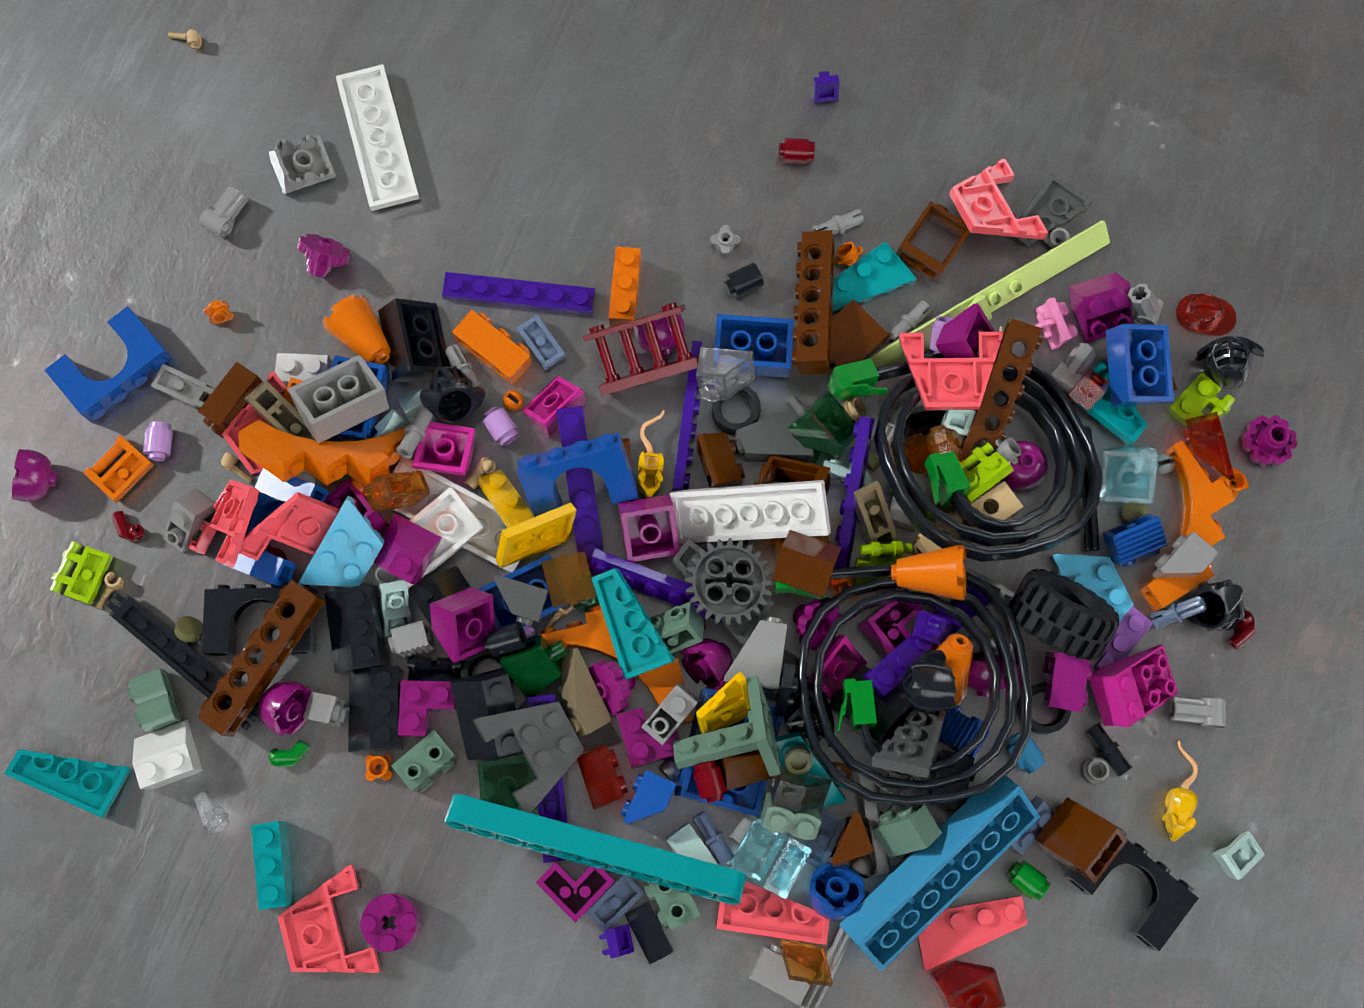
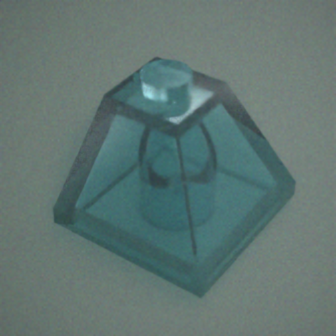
(1129, 474)

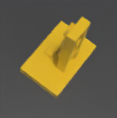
(524, 532)

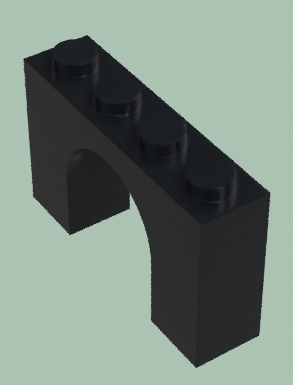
(226, 606)
(1168, 900)

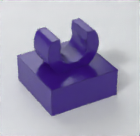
(826, 87)
(929, 628)
(618, 941)

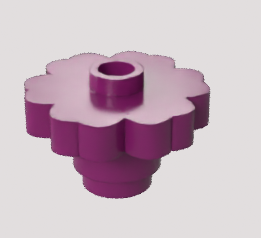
(322, 254)
(1269, 441)
(804, 615)
(612, 685)

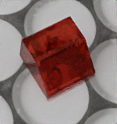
(601, 777)

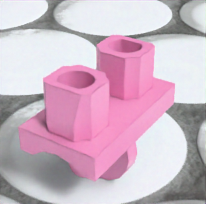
(1052, 322)

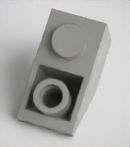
(186, 519)
(1188, 558)
(326, 710)
(671, 713)

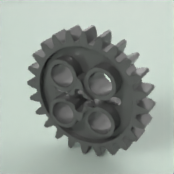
(728, 557)

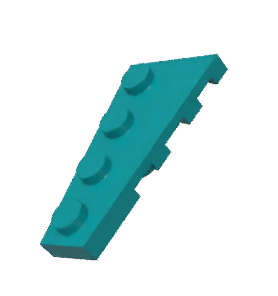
(869, 277)
(631, 630)
(72, 780)

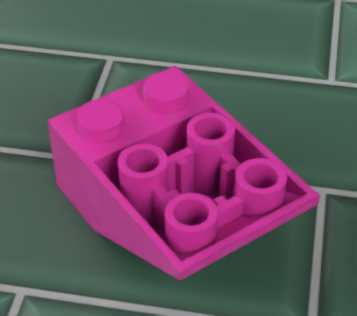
(1133, 687)

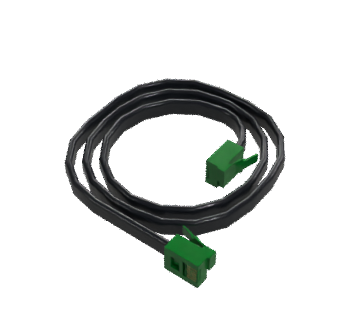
(949, 484)
(861, 696)

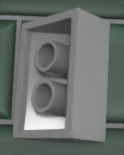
(339, 398)

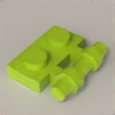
(1196, 397)
(987, 473)
(873, 551)
(87, 575)

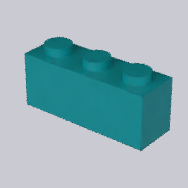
(272, 865)

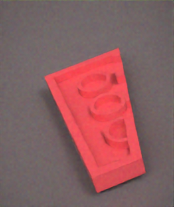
(772, 916)
(968, 927)

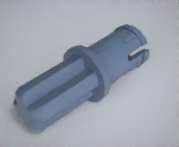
(1178, 612)
(713, 837)

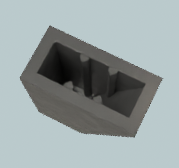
(771, 438)

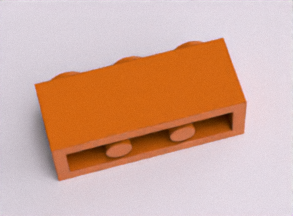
(625, 285)
(493, 346)

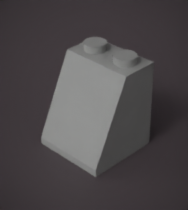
(762, 655)

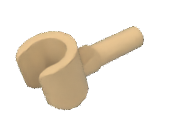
(192, 37)
(229, 461)
(110, 588)
(557, 615)

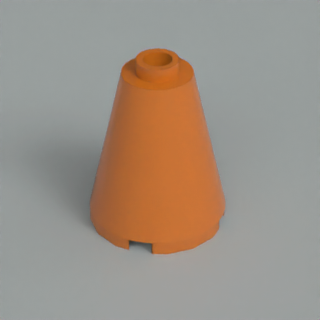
(358, 329)
(934, 572)
(958, 657)

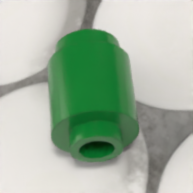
(1028, 880)

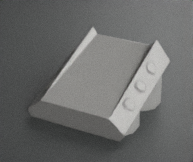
(301, 163)

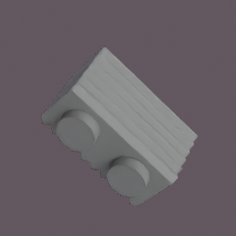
(412, 640)

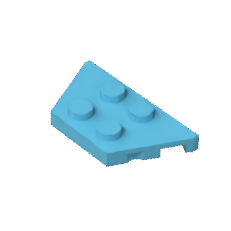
(345, 550)
(1097, 575)

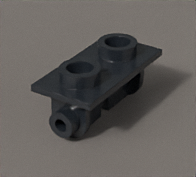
(433, 670)

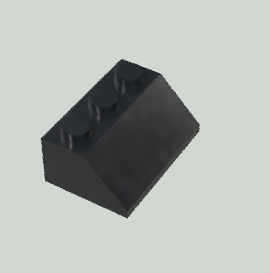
(414, 339)
(438, 587)
(356, 628)
(481, 697)
(374, 709)

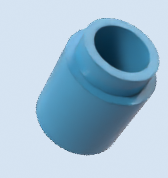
(1031, 757)

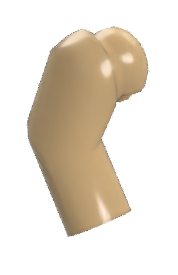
(484, 466)

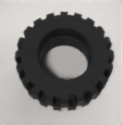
(1064, 614)

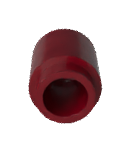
(797, 150)
(709, 781)

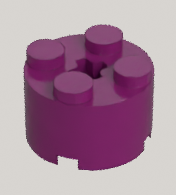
(375, 921)

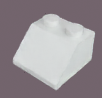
(165, 756)

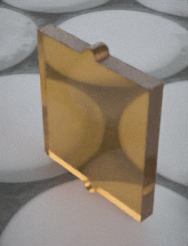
(568, 579)
(805, 963)

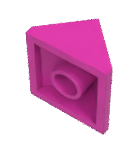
(554, 396)
(445, 449)
(839, 663)

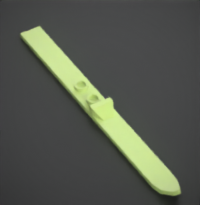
(1011, 285)

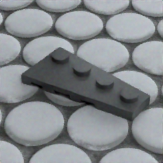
(741, 633)
(913, 744)

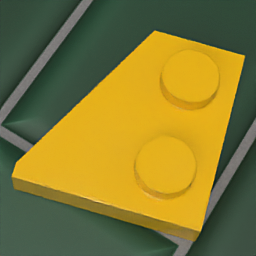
(726, 706)

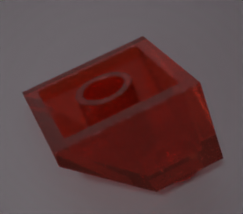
(1209, 442)
(968, 986)

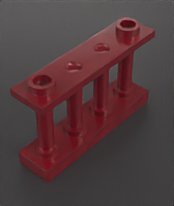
(637, 374)

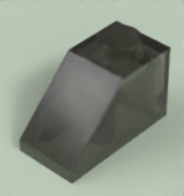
(798, 791)

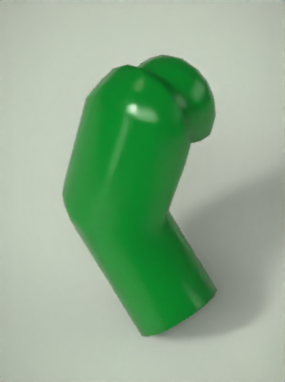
(288, 758)

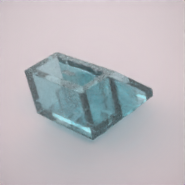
(770, 859)

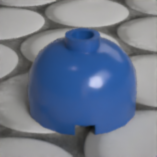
(836, 891)

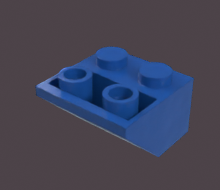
(650, 799)

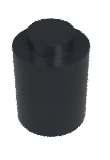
(743, 280)
(505, 639)

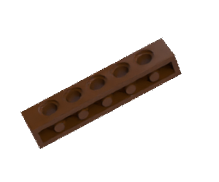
(1031, 339)
(817, 358)
(275, 652)

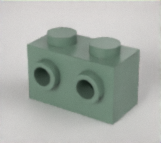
(679, 627)
(425, 762)
(906, 830)
(675, 905)

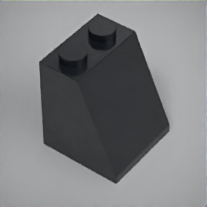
(890, 710)

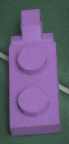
(1129, 633)

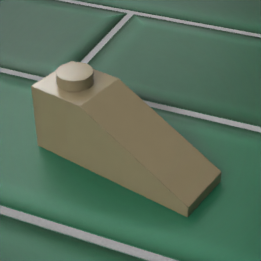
(277, 410)
(874, 515)
(580, 696)

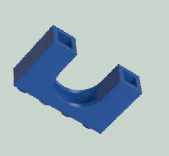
(94, 397)
(603, 455)
(271, 496)

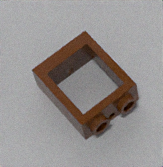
(922, 261)
(228, 398)
(793, 471)

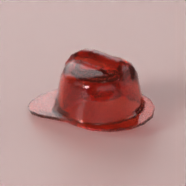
(1206, 314)

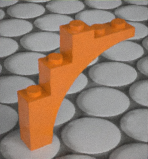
(327, 461)
(1200, 501)
(596, 638)

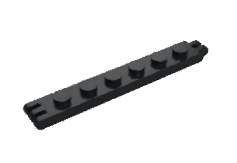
(169, 647)

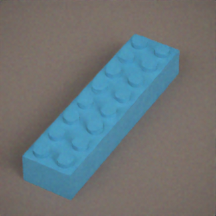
(940, 873)

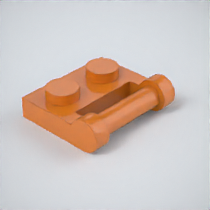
(123, 473)

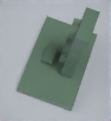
(736, 739)

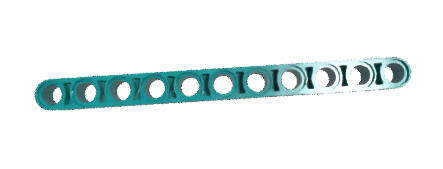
(595, 849)

